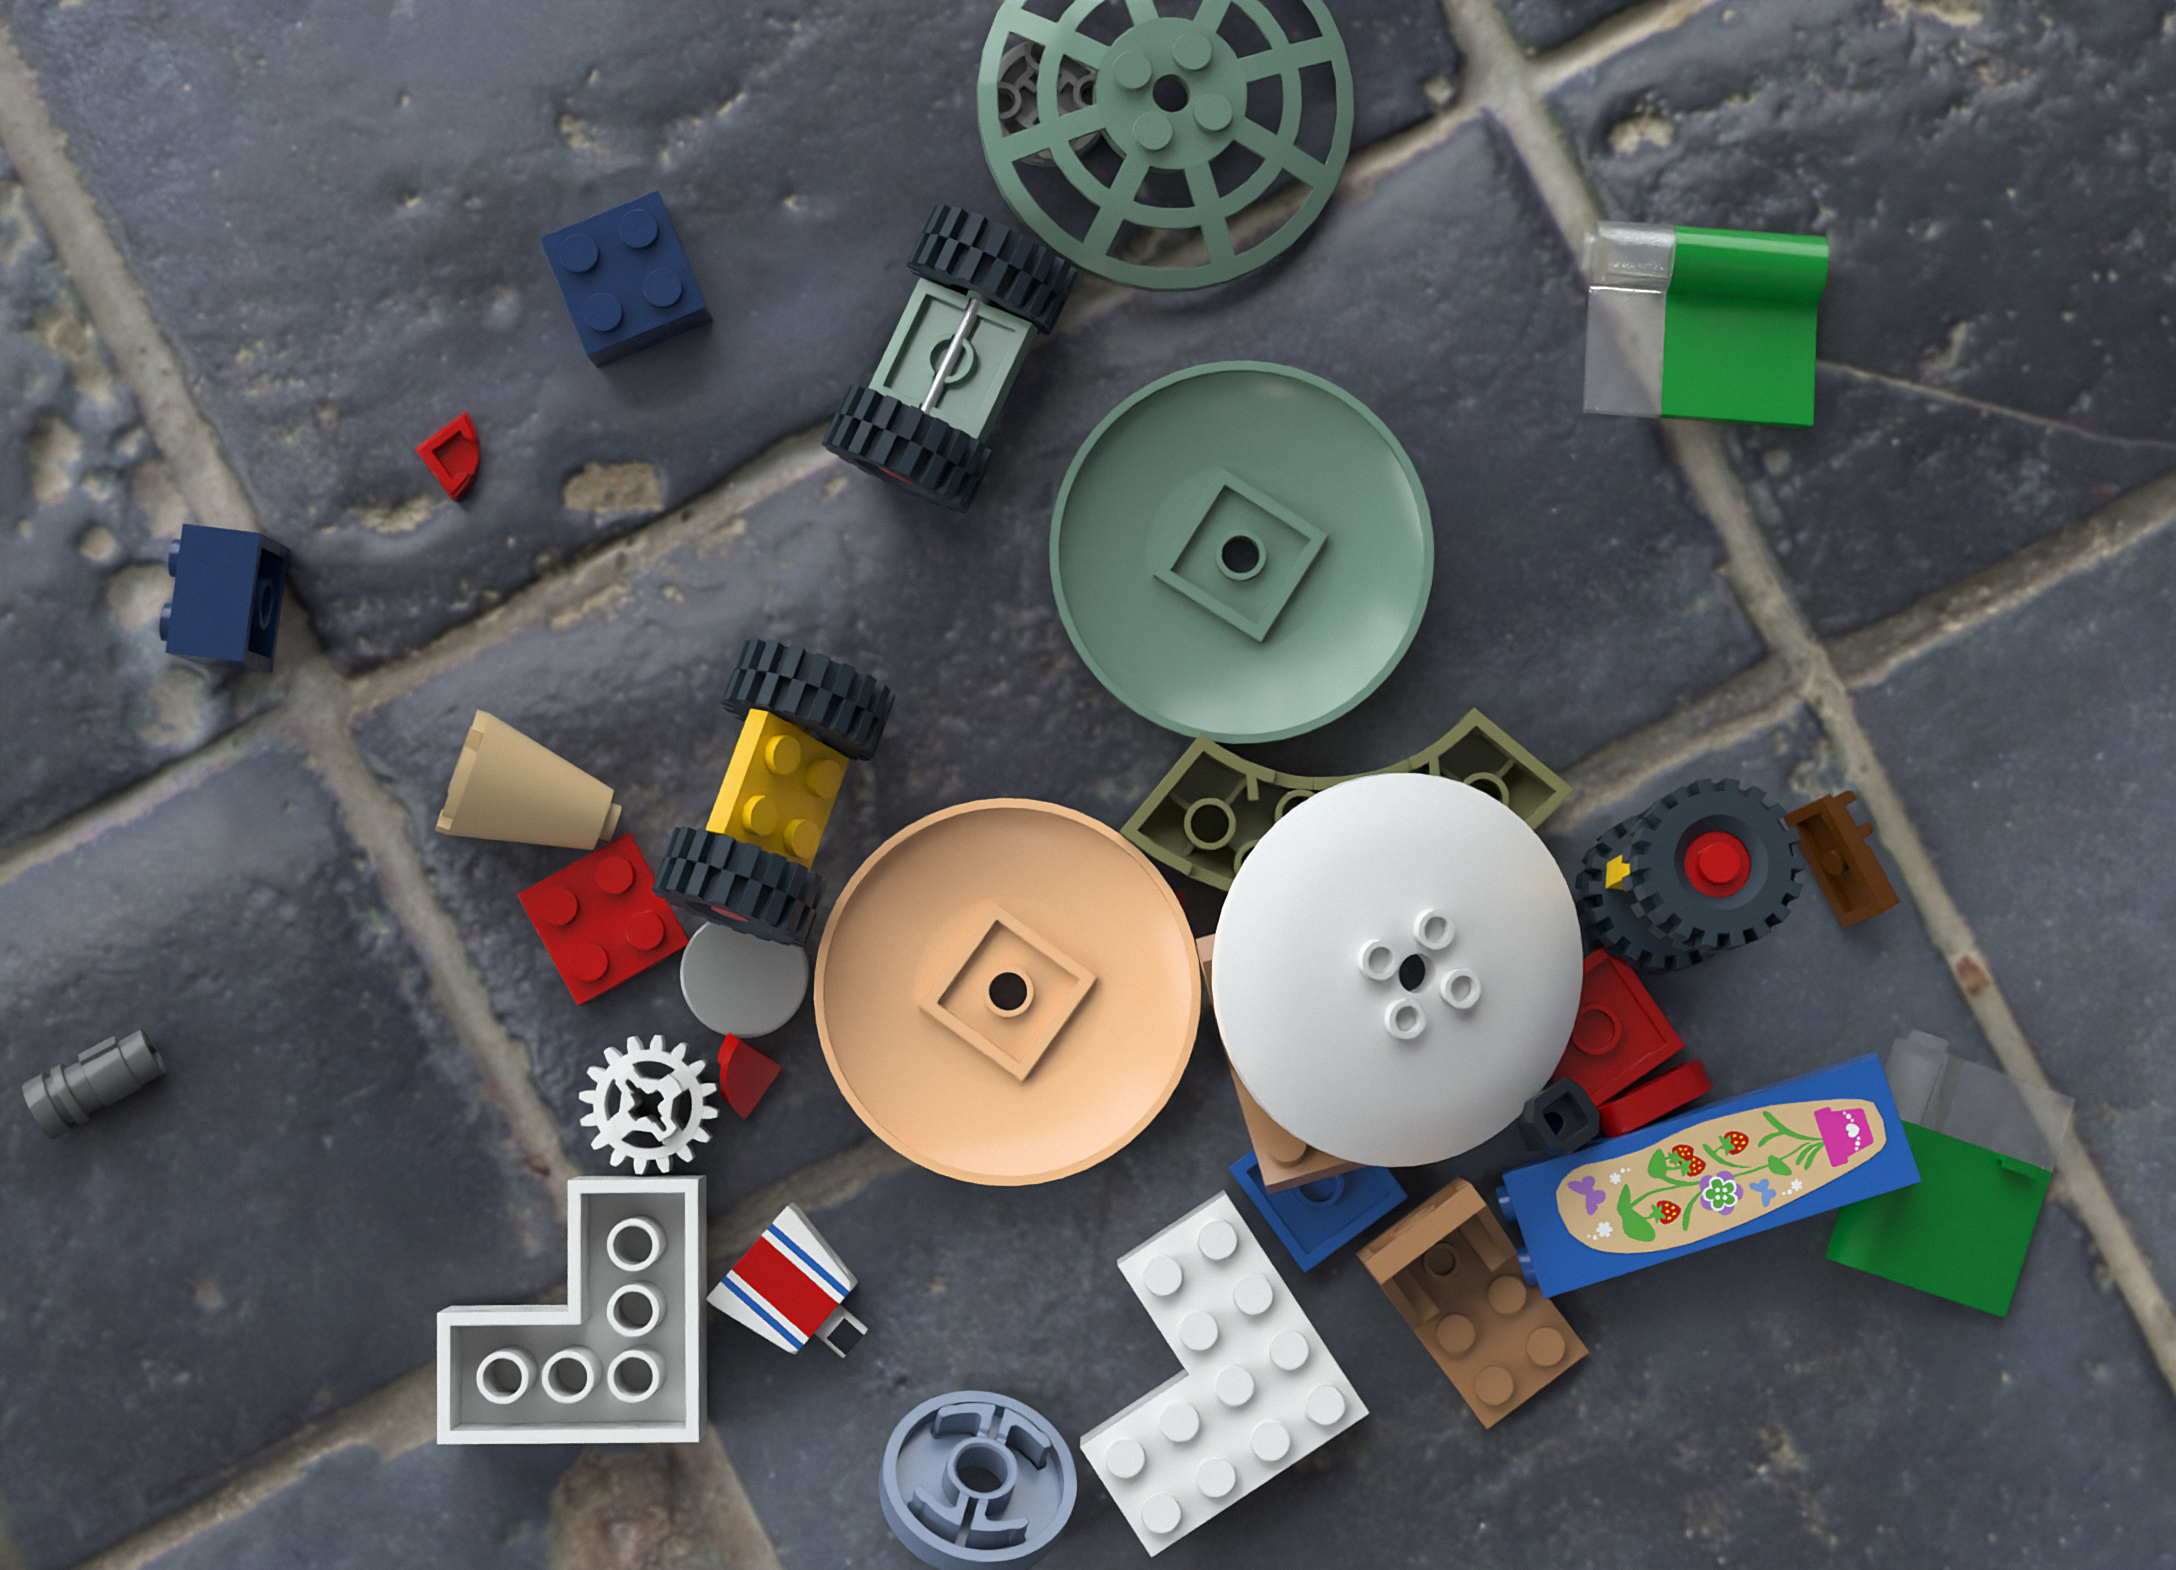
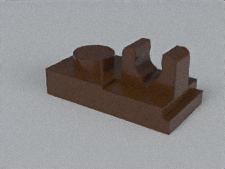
(1841, 858)

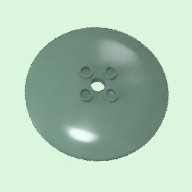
(1257, 460)

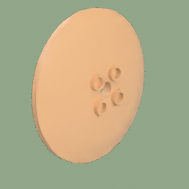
(913, 1012)

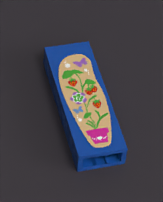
(1708, 1176)

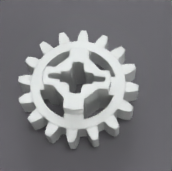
(627, 1120)

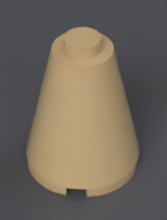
(523, 792)

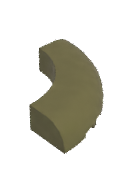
(1220, 806)

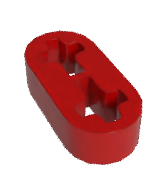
(1653, 1098)

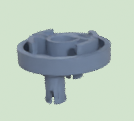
(922, 1483)

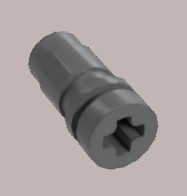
(98, 1080)

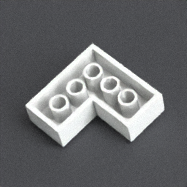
(614, 1360)
(1252, 1385)

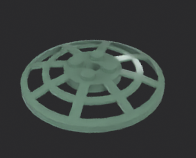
(1160, 139)

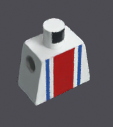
(791, 1288)

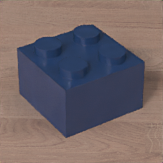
(626, 279)
(224, 597)

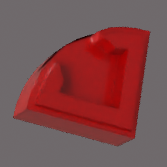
(453, 455)
(744, 1074)

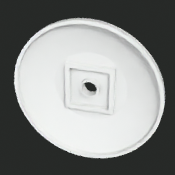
(1317, 951)

